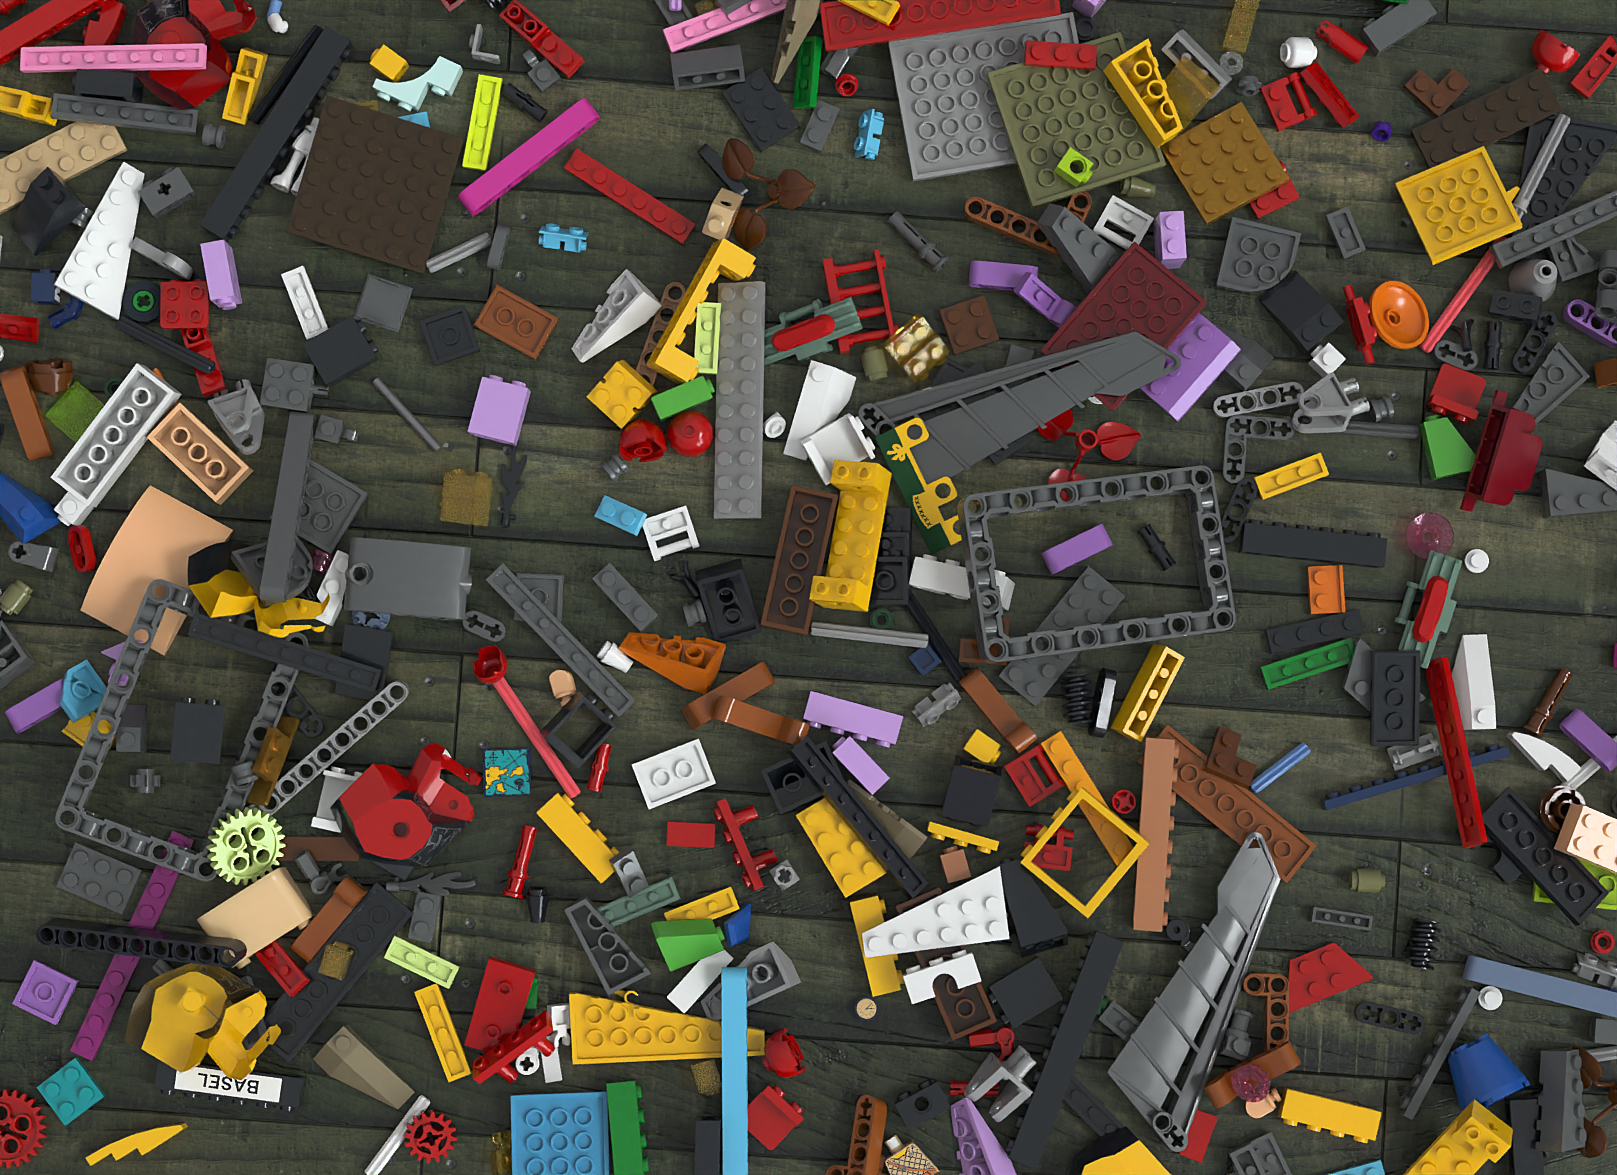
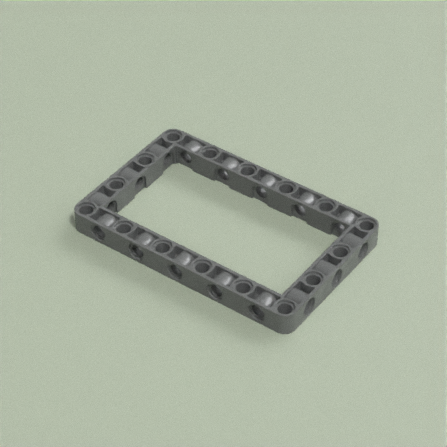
(1207, 545)
(112, 709)

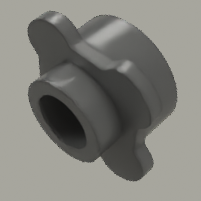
(1249, 86)

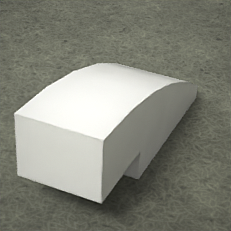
(1545, 755)
(698, 980)

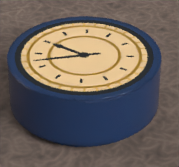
(866, 1008)

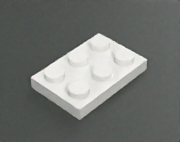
(673, 774)

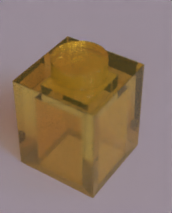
(336, 960)
(707, 1076)

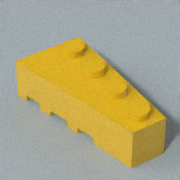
(1144, 93)

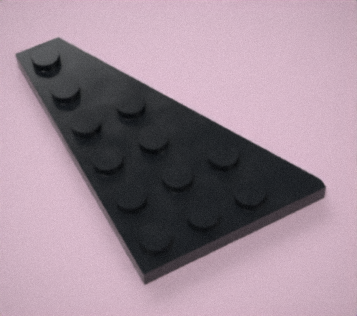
(1569, 167)

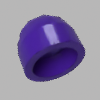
(1381, 136)

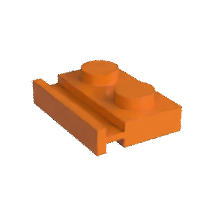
(1326, 589)

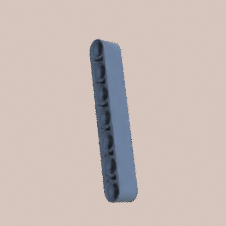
(1540, 985)

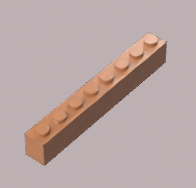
(1155, 827)

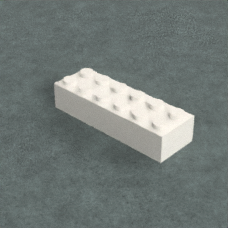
(116, 435)

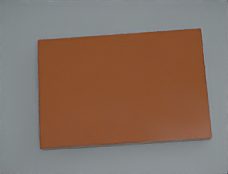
(516, 322)

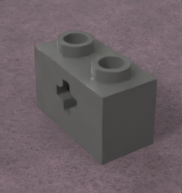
(179, 189)

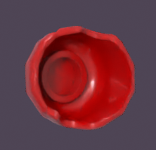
(490, 665)

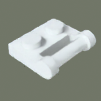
(1125, 217)
(668, 525)

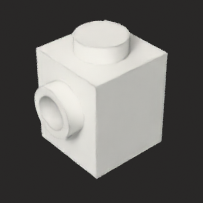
(1326, 359)
(72, 510)

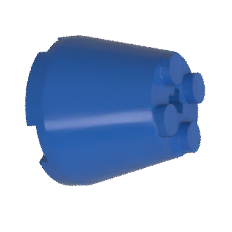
(1484, 1073)

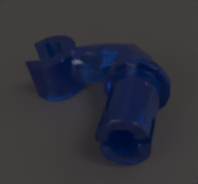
(68, 313)

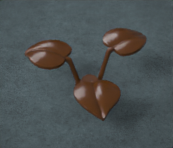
(790, 189)
(1591, 1072)

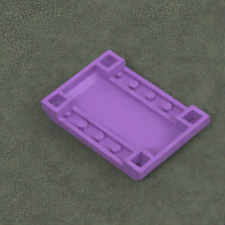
(1203, 357)

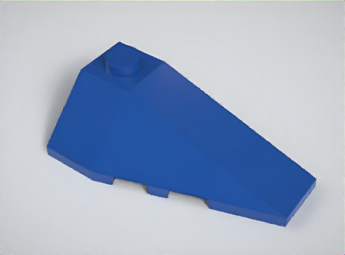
(24, 510)

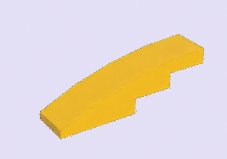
(143, 1141)

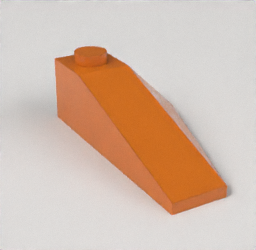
(685, 662)

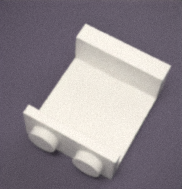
(837, 441)
(1604, 457)
(334, 785)

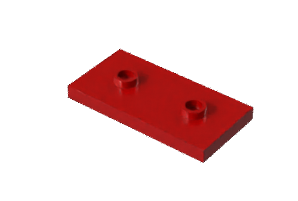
(499, 1003)

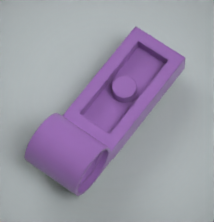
(1044, 300)

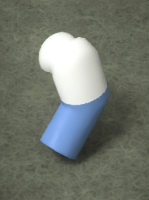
(274, 19)

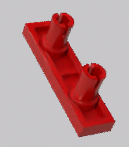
(741, 856)
(522, 1039)

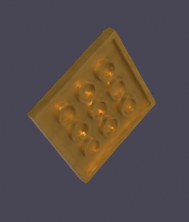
(1224, 163)

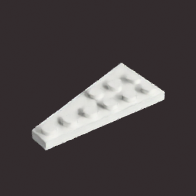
(102, 254)
(955, 918)

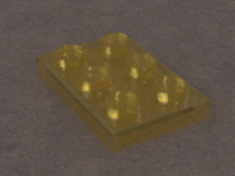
(1189, 90)

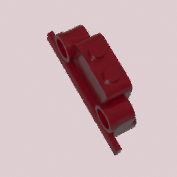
(1504, 456)

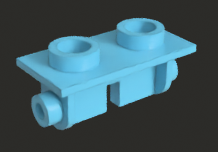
(869, 123)
(572, 237)

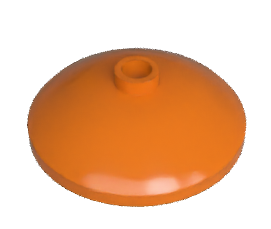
(1399, 315)

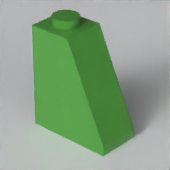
(682, 398)
(1445, 448)
(687, 940)

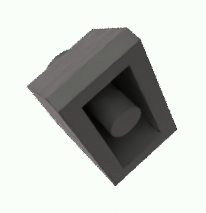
(132, 730)

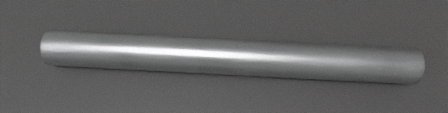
(407, 415)

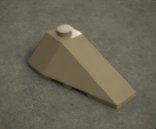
(796, 23)
(903, 833)
(359, 1066)

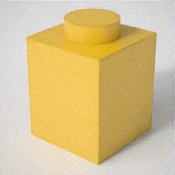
(388, 64)
(982, 747)

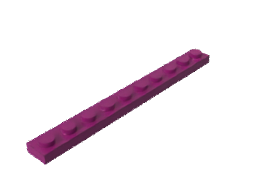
(123, 966)

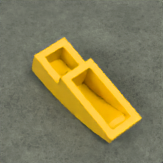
(244, 85)
(26, 105)

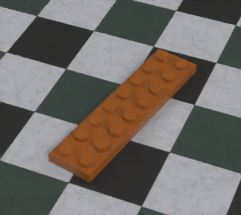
(1235, 808)

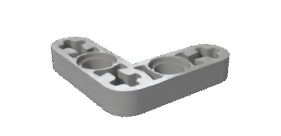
(166, 259)

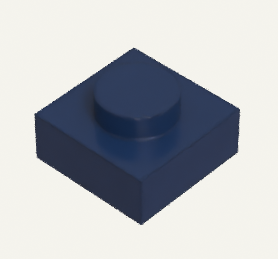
(924, 660)

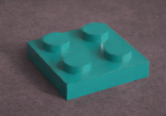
(71, 1091)

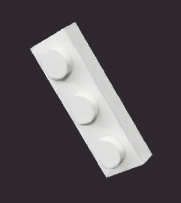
(305, 302)

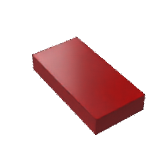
(691, 834)
(1199, 1135)

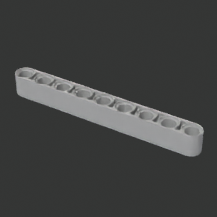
(332, 744)

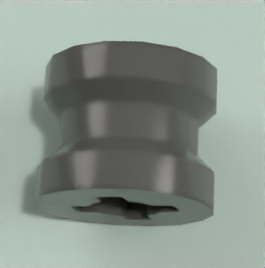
(214, 135)
(83, 218)
(1381, 408)
(614, 467)
(694, 613)
(244, 773)

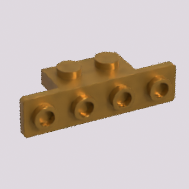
(271, 759)

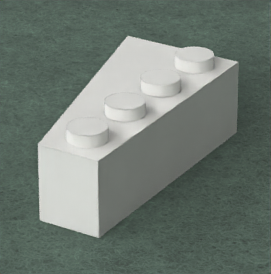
(952, 579)

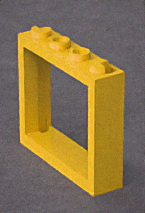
(1059, 817)

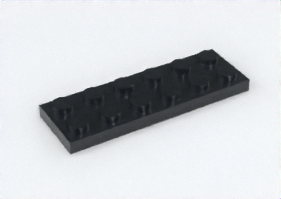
(1532, 848)

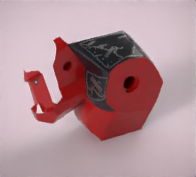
(190, 24)
(403, 817)

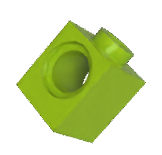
(1064, 171)

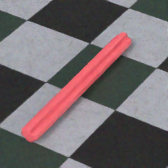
(1459, 300)
(536, 738)

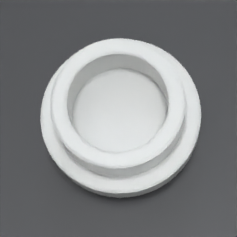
(1476, 561)
(1490, 997)

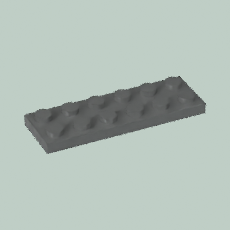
(1085, 603)

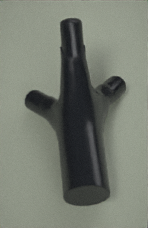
(1464, 334)
(687, 581)

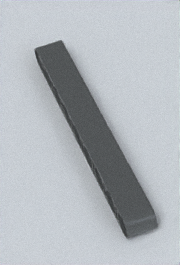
(288, 507)

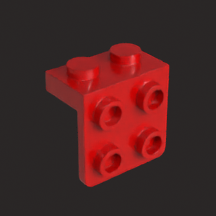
(184, 304)
(1456, 394)
(772, 1116)

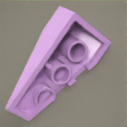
(978, 1146)

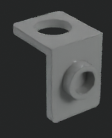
(474, 44)

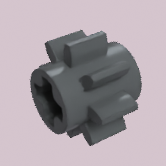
(144, 780)

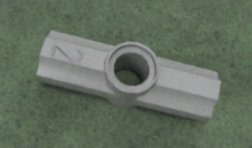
(784, 875)

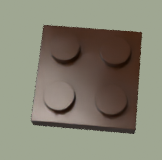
(969, 325)

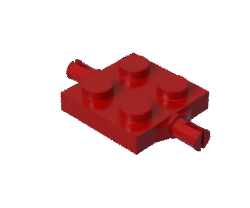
(1362, 331)

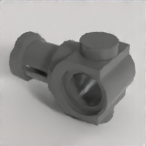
(1236, 1040)

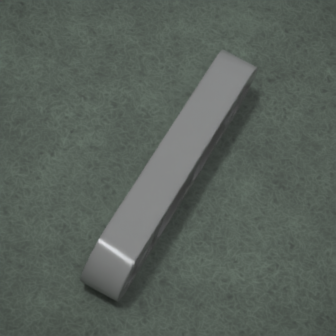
(1257, 398)

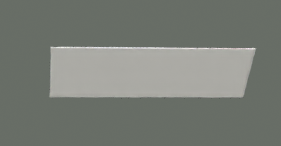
(552, 1066)

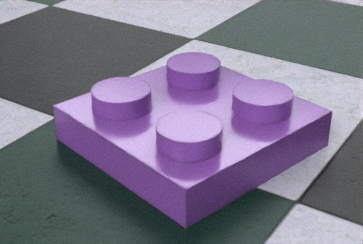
(45, 992)

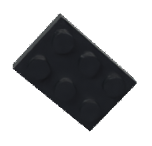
(761, 110)

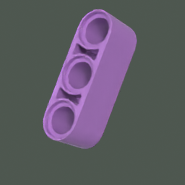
(998, 275)
(1583, 322)
(1076, 549)
(36, 707)
(1590, 739)

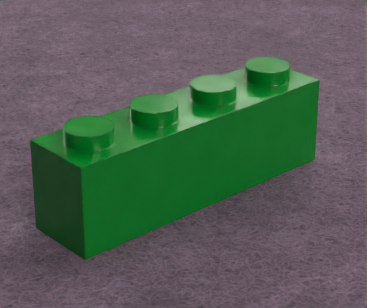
(626, 1127)

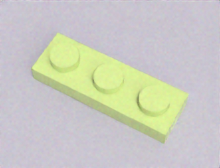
(707, 337)
(422, 962)

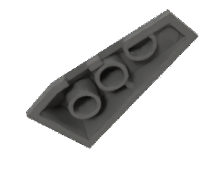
(1248, 363)

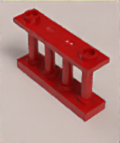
(838, 294)

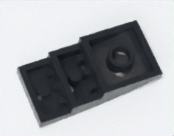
(893, 558)

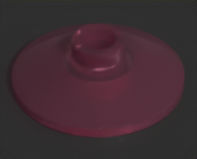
(1437, 526)

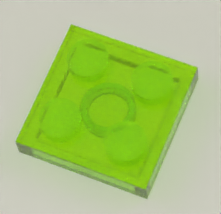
(75, 411)

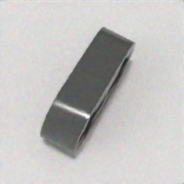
(498, 247)
(1456, 350)
(482, 631)

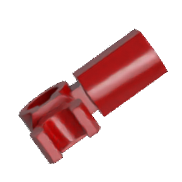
(1003, 1036)

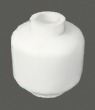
(1298, 52)

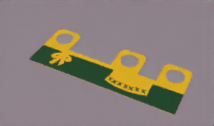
(917, 494)

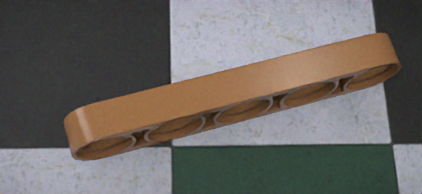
(658, 325)

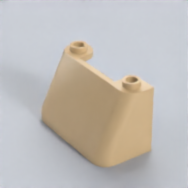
(259, 913)

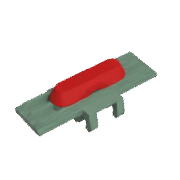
(810, 335)
(1435, 609)

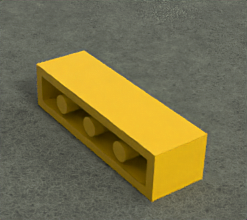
(1147, 692)
(578, 836)
(880, 969)
(1329, 1114)

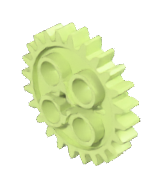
(225, 853)

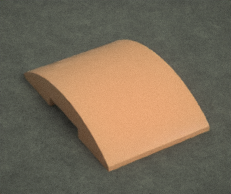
(147, 548)

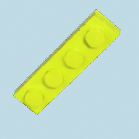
(482, 123)

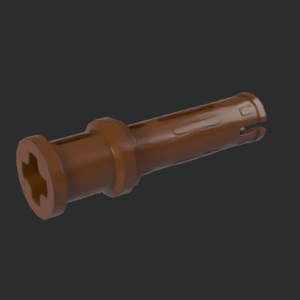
(1543, 712)

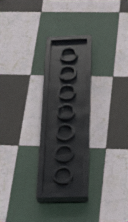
(367, 933)

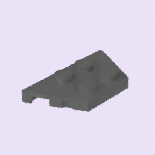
(1358, 678)

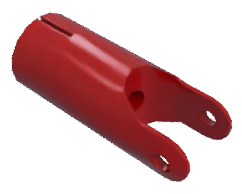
(1342, 41)

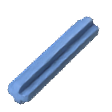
(1279, 767)

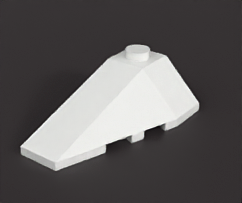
(626, 309)
(821, 401)
(1474, 683)

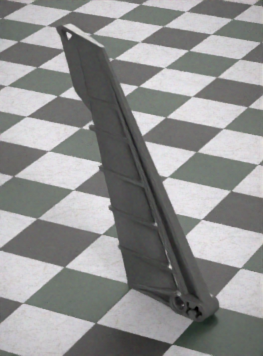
(992, 423)
(1163, 1038)

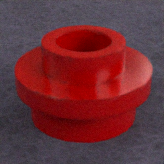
(846, 90)
(1609, 942)

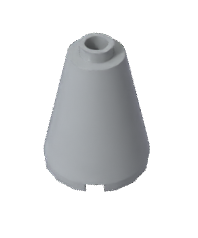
(1533, 278)

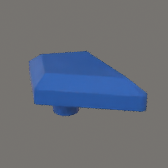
(738, 926)

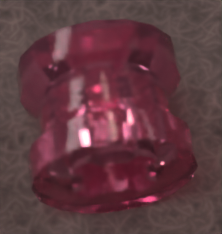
(321, 561)

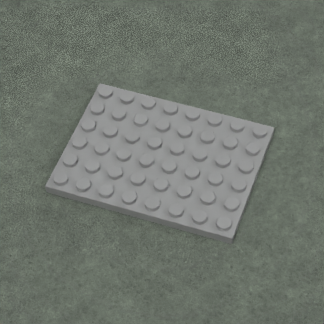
(947, 99)

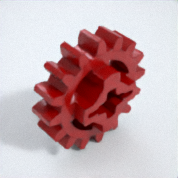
(439, 1133)

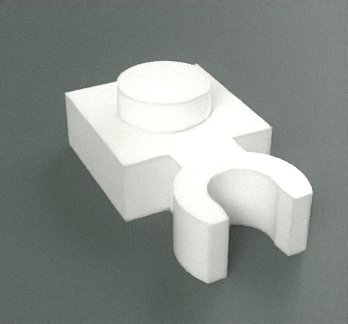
(561, 1022)

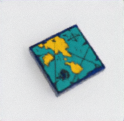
(507, 772)

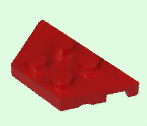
(1321, 975)

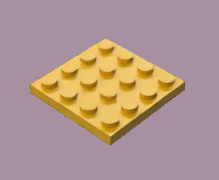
(1458, 205)

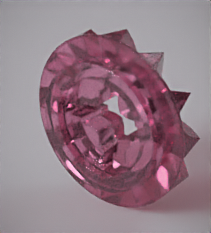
(1245, 1090)

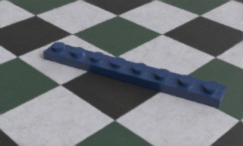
(1403, 779)

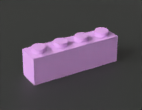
(853, 718)

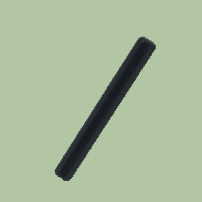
(284, 76)
(165, 345)
(935, 638)

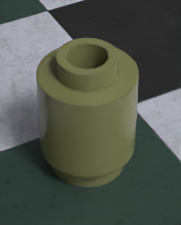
(874, 364)
(15, 597)
(1366, 880)

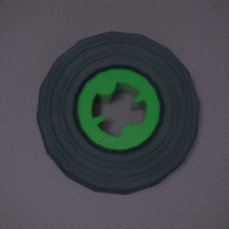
(131, 302)

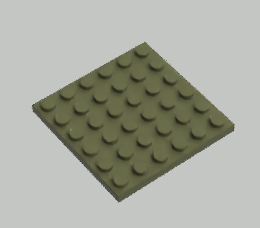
(1072, 108)

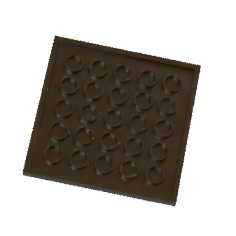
(374, 185)

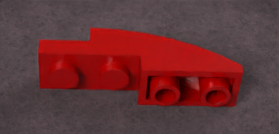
(111, 18)
(541, 38)
(201, 343)

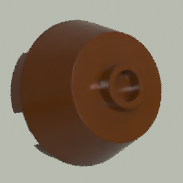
(51, 375)
(1555, 805)

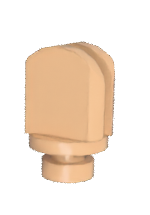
(562, 685)
(1265, 1106)

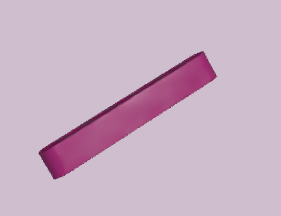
(529, 157)

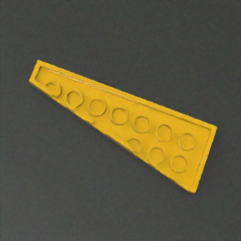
(629, 1032)

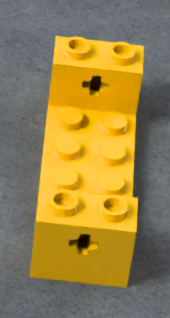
(721, 258)
(855, 536)
(1465, 1144)

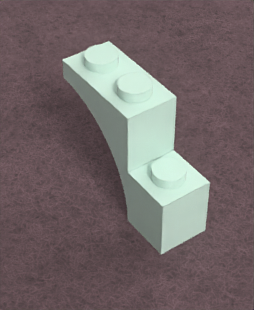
(409, 95)

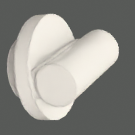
(774, 425)

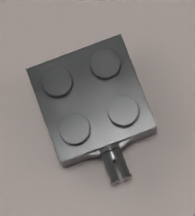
(290, 385)
(1258, 1157)

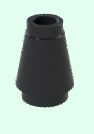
(537, 903)

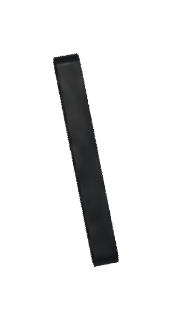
(151, 940)

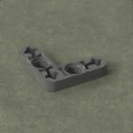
(1241, 438)

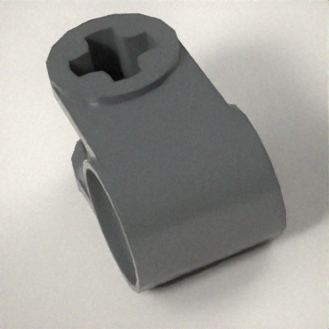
(37, 555)

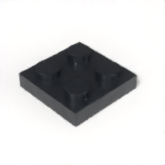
(450, 335)

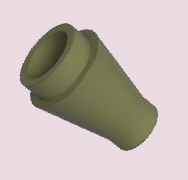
(1136, 187)

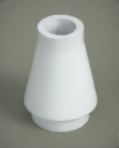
(614, 657)

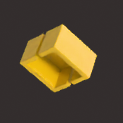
(621, 393)

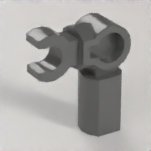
(318, 881)

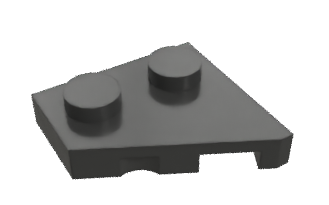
(1571, 259)

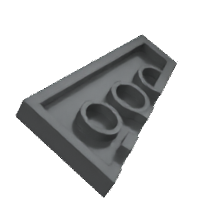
(1551, 383)

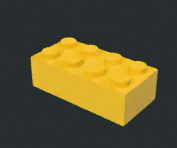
(839, 848)

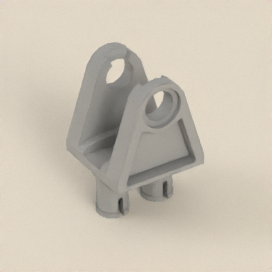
(1329, 406)
(240, 416)
(993, 1071)

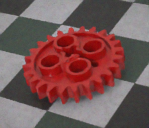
(17, 1108)

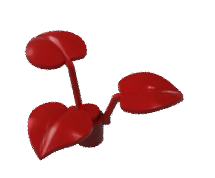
(1114, 437)

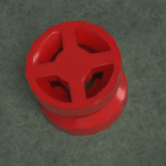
(1127, 802)

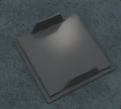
(383, 303)

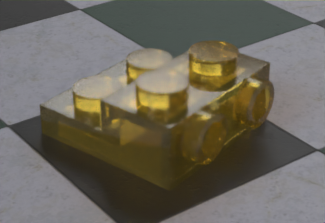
(916, 348)
(466, 498)

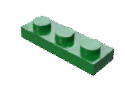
(807, 73)

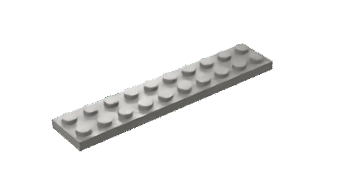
(739, 401)

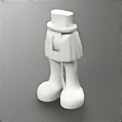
(301, 150)

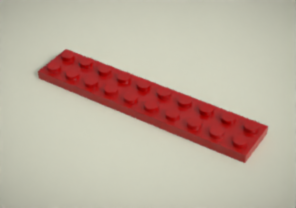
(920, 18)

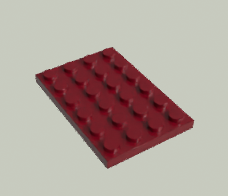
(1131, 297)

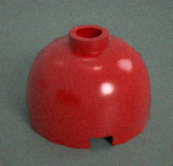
(1552, 53)
(689, 433)
(642, 440)
(783, 1055)

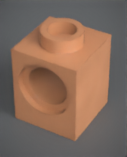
(954, 864)

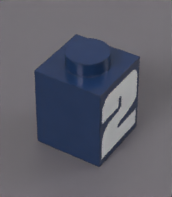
(43, 288)

